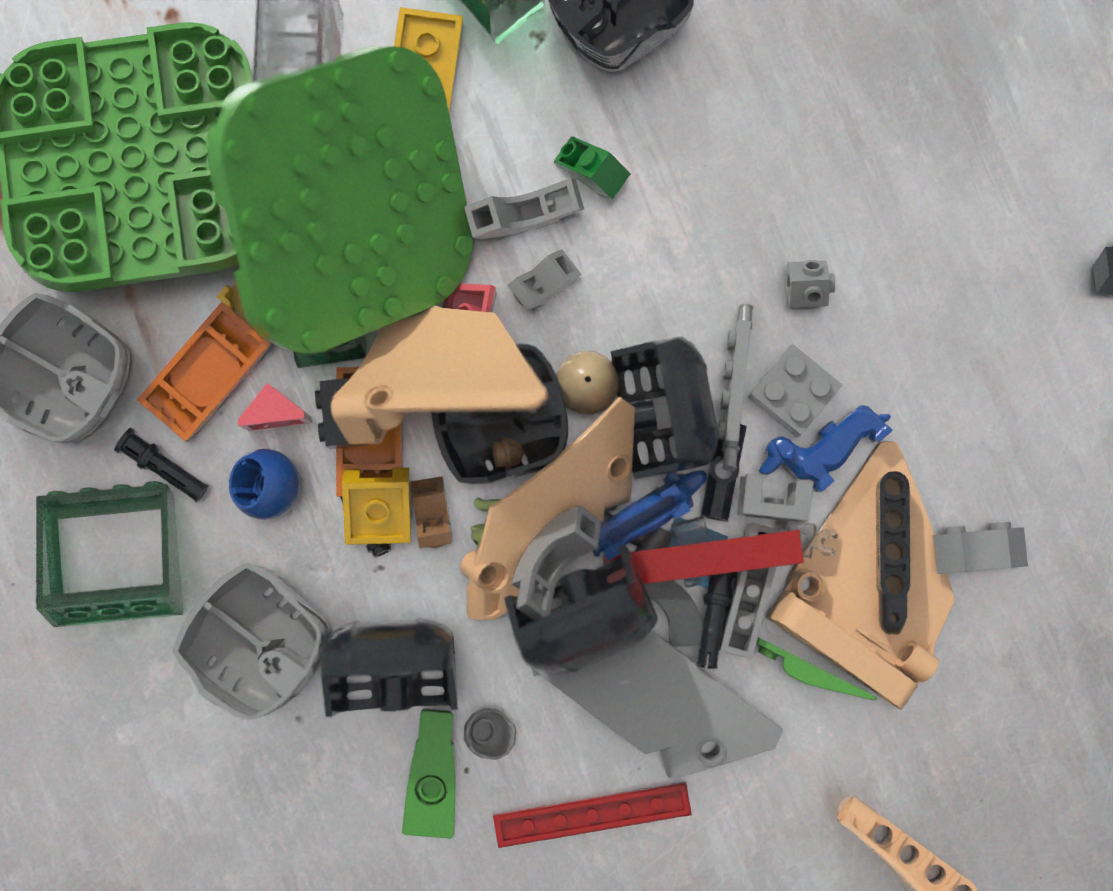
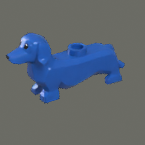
(830, 450)
(649, 512)

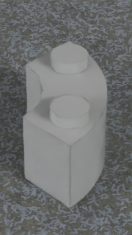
(980, 550)

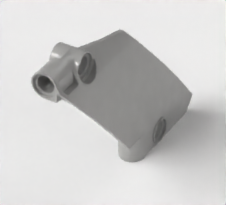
(668, 705)

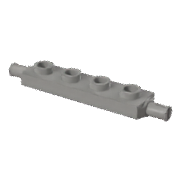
(733, 397)

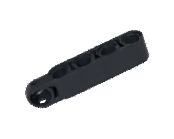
(900, 504)

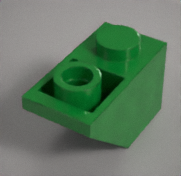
(592, 167)

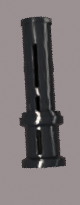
(149, 457)
(717, 602)

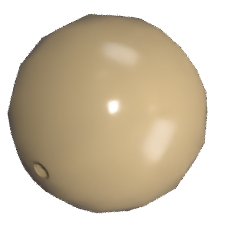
(588, 396)

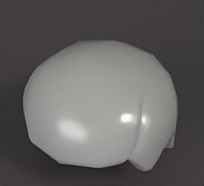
(489, 734)

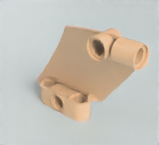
(587, 473)

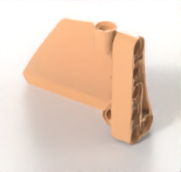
(435, 364)
(842, 605)
(912, 873)

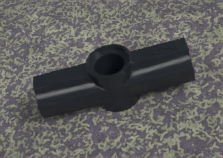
(720, 491)

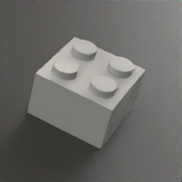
(794, 391)

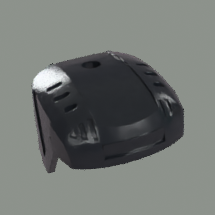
(622, 21)
(687, 400)
(468, 435)
(590, 623)
(388, 649)

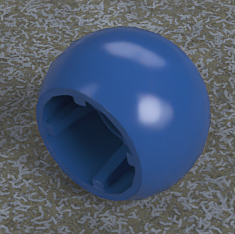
(264, 484)

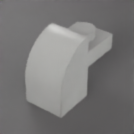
(544, 281)

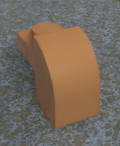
(431, 512)

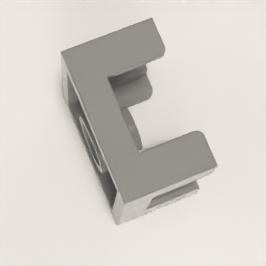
(797, 504)

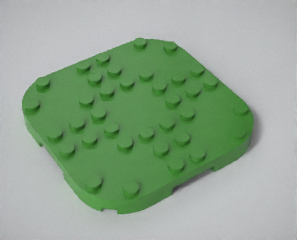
(112, 156)
(341, 197)

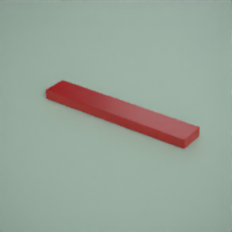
(715, 557)
(592, 814)

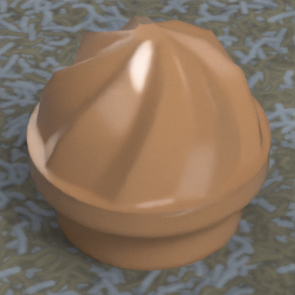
(507, 453)

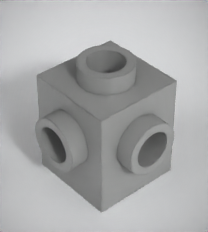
(809, 283)

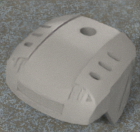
(49, 365)
(247, 635)

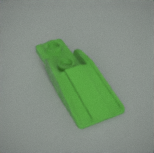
(809, 673)
(432, 779)

